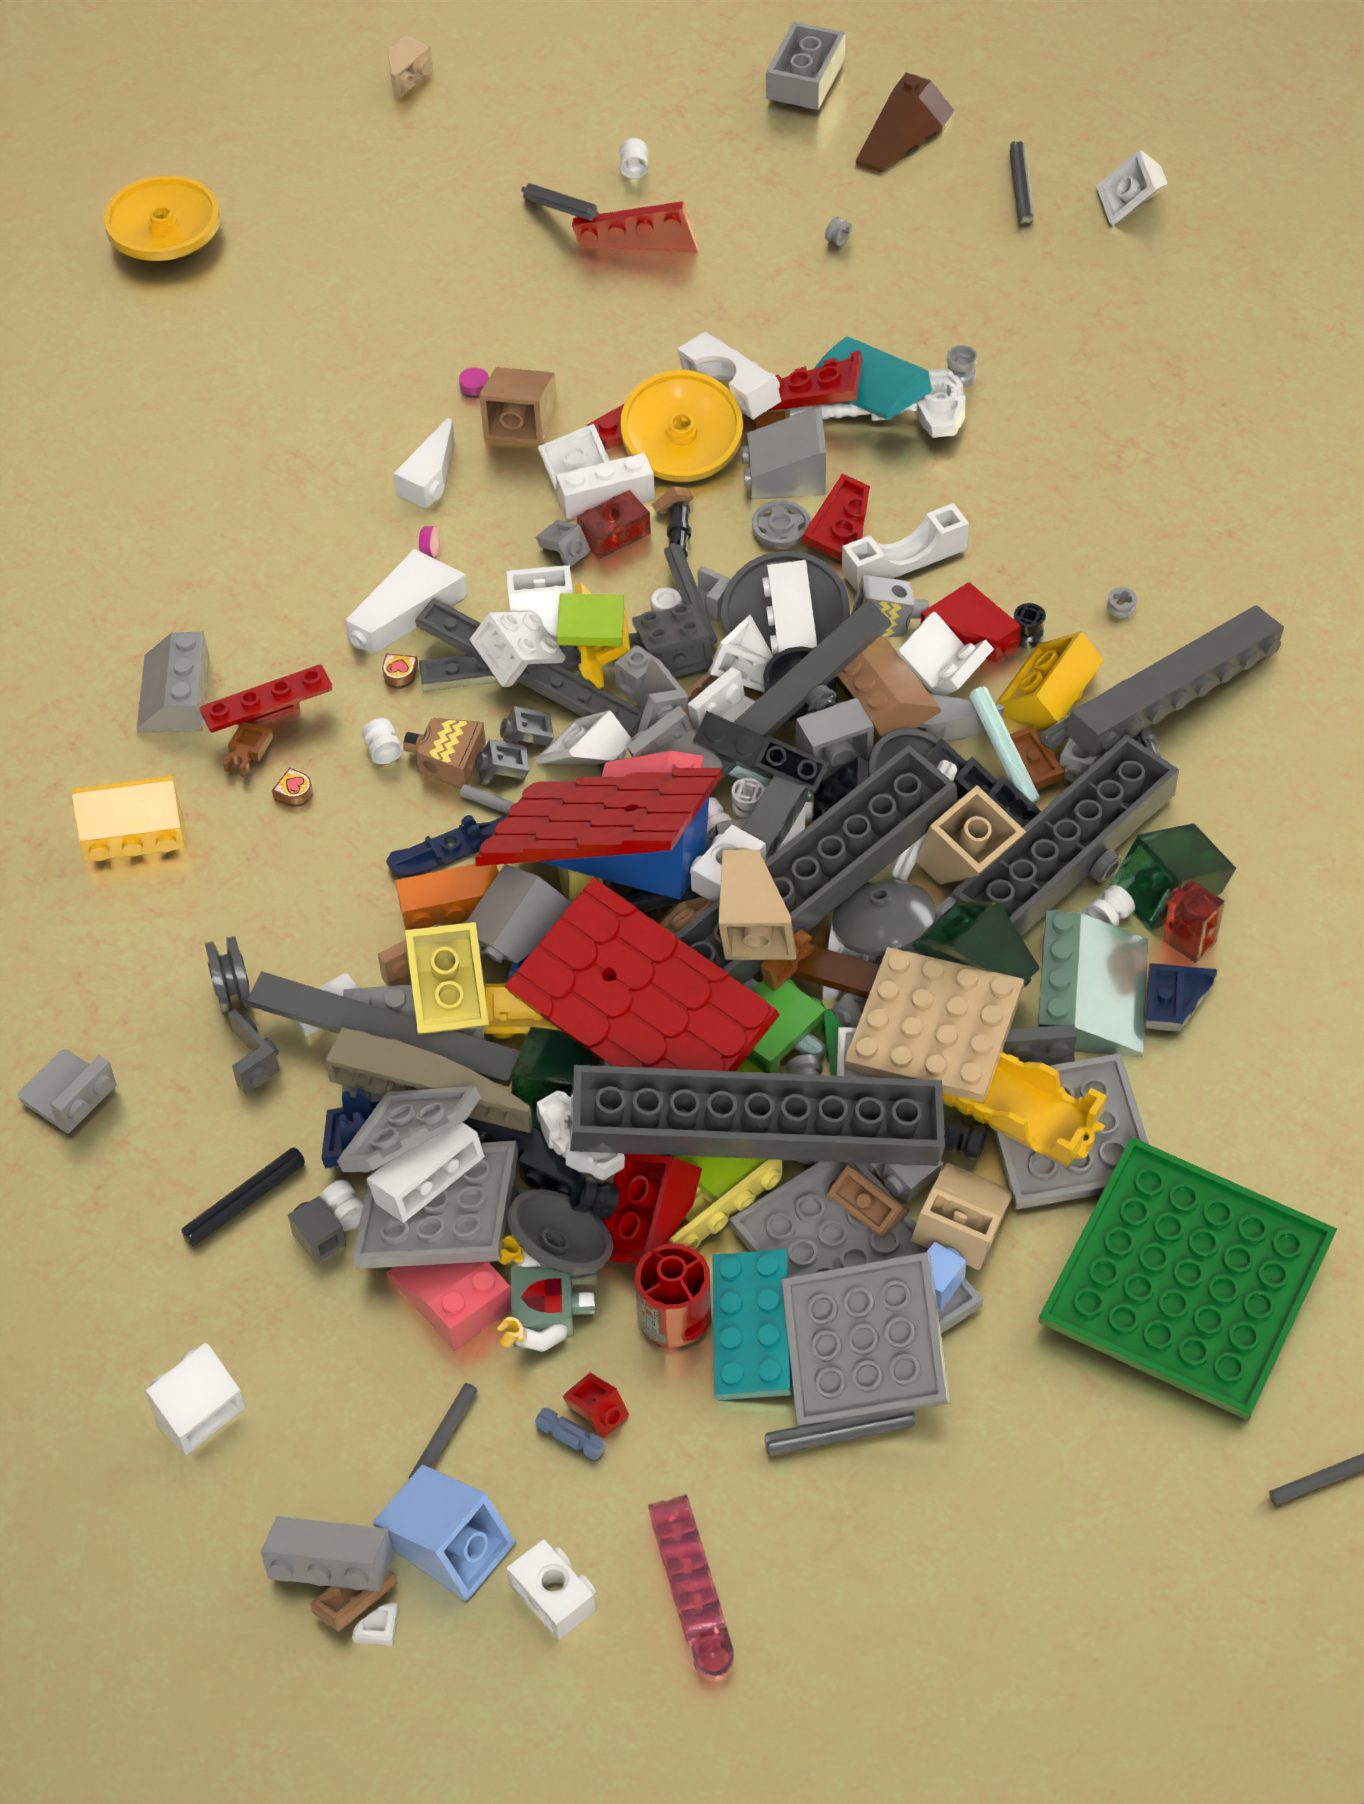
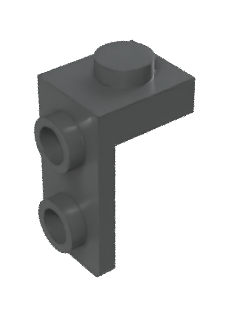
(258, 1065)

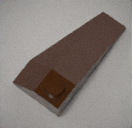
(906, 120)

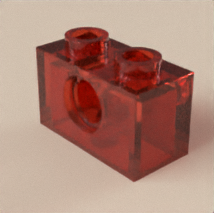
(615, 524)
(1193, 920)

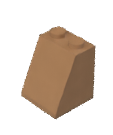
(517, 405)

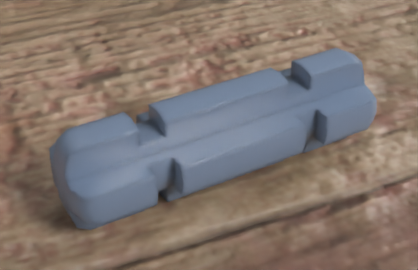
(570, 1433)

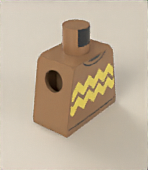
(447, 749)

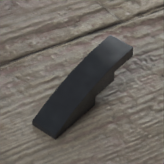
(973, 773)

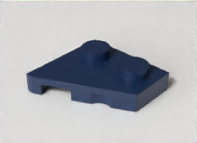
(1175, 994)

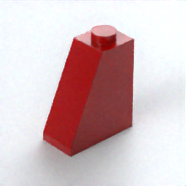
(978, 618)

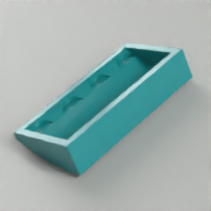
(885, 380)

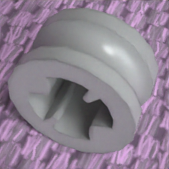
(838, 231)
(1127, 608)

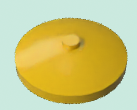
(161, 218)
(682, 424)

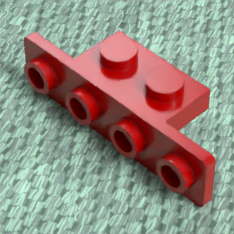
(266, 699)

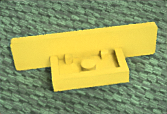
(711, 1216)

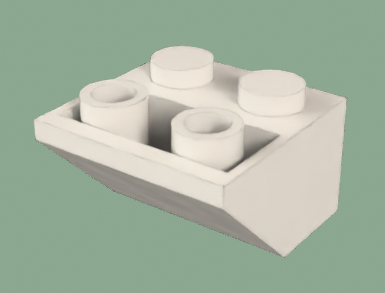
(539, 592)
(194, 1399)

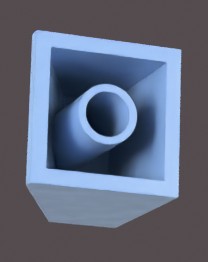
(446, 1530)

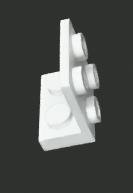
(512, 642)
(940, 656)
(723, 698)

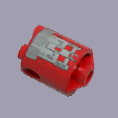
(673, 1295)

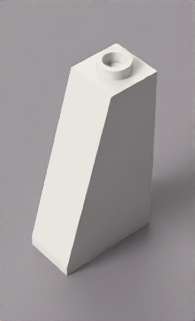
(401, 598)

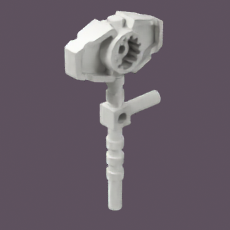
(938, 412)
(555, 1123)

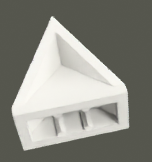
(745, 652)

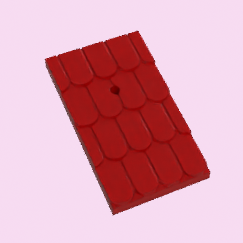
(617, 829)
(638, 990)

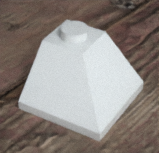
(1130, 186)
(588, 742)

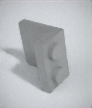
(659, 694)
(671, 733)
(68, 1089)

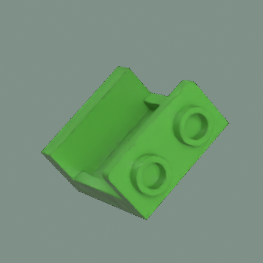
(797, 1019)

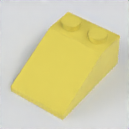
(446, 978)

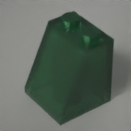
(1168, 860)
(978, 937)
(546, 1066)

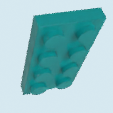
(750, 1325)

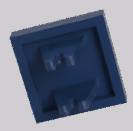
(344, 1124)

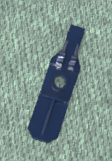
(435, 853)

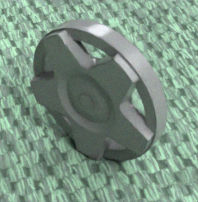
(780, 527)

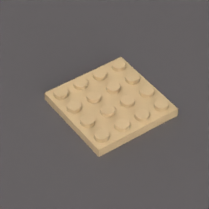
(935, 1023)

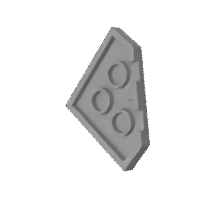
(404, 1122)

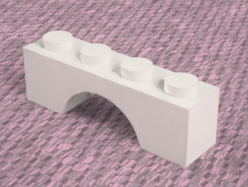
(750, 384)
(937, 537)

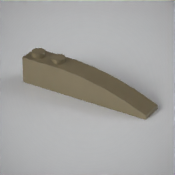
(390, 1065)

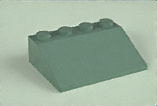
(1094, 980)

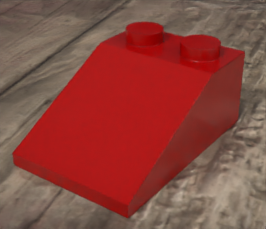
(651, 1204)

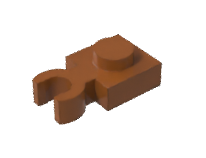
(246, 745)
(778, 971)

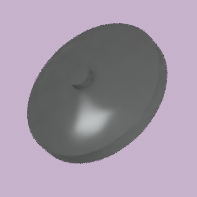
(746, 595)

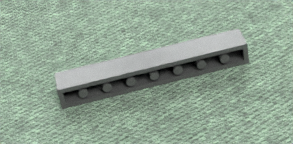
(1174, 681)

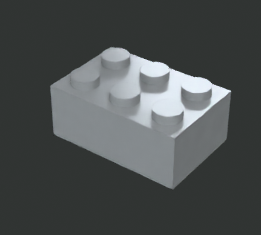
(805, 65)

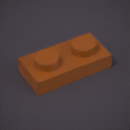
(1037, 758)

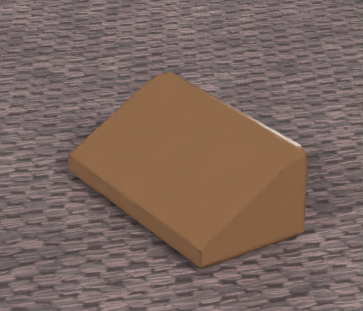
(867, 1201)

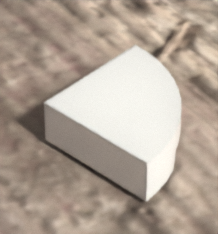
(378, 1626)

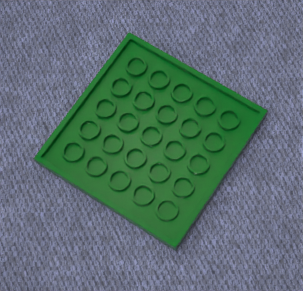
(1188, 1277)

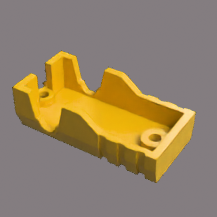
(1036, 1110)

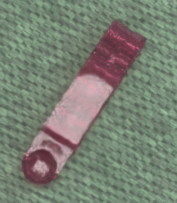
(692, 1587)

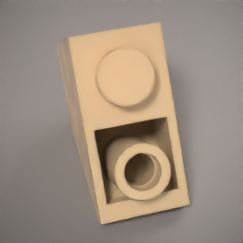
(408, 63)

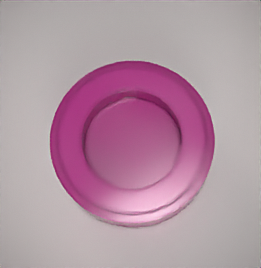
(472, 381)
(429, 541)

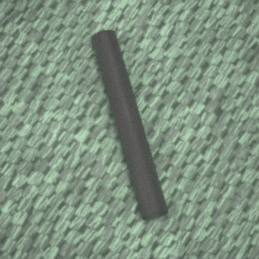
(446, 1427)
(1317, 1480)

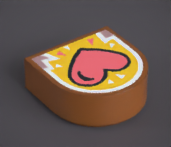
(399, 669)
(293, 787)

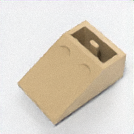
(962, 1214)

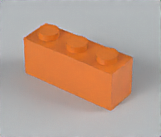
(443, 895)

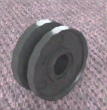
(228, 974)

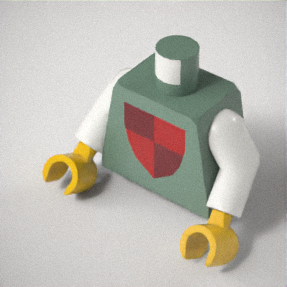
(539, 1302)

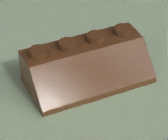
(887, 689)

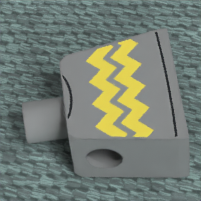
(893, 599)

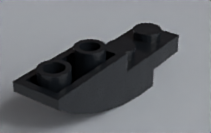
(759, 753)
(538, 1164)

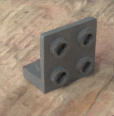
(676, 638)
(1042, 1044)

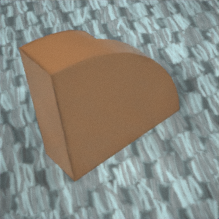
(672, 496)

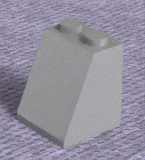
(787, 457)
(516, 914)

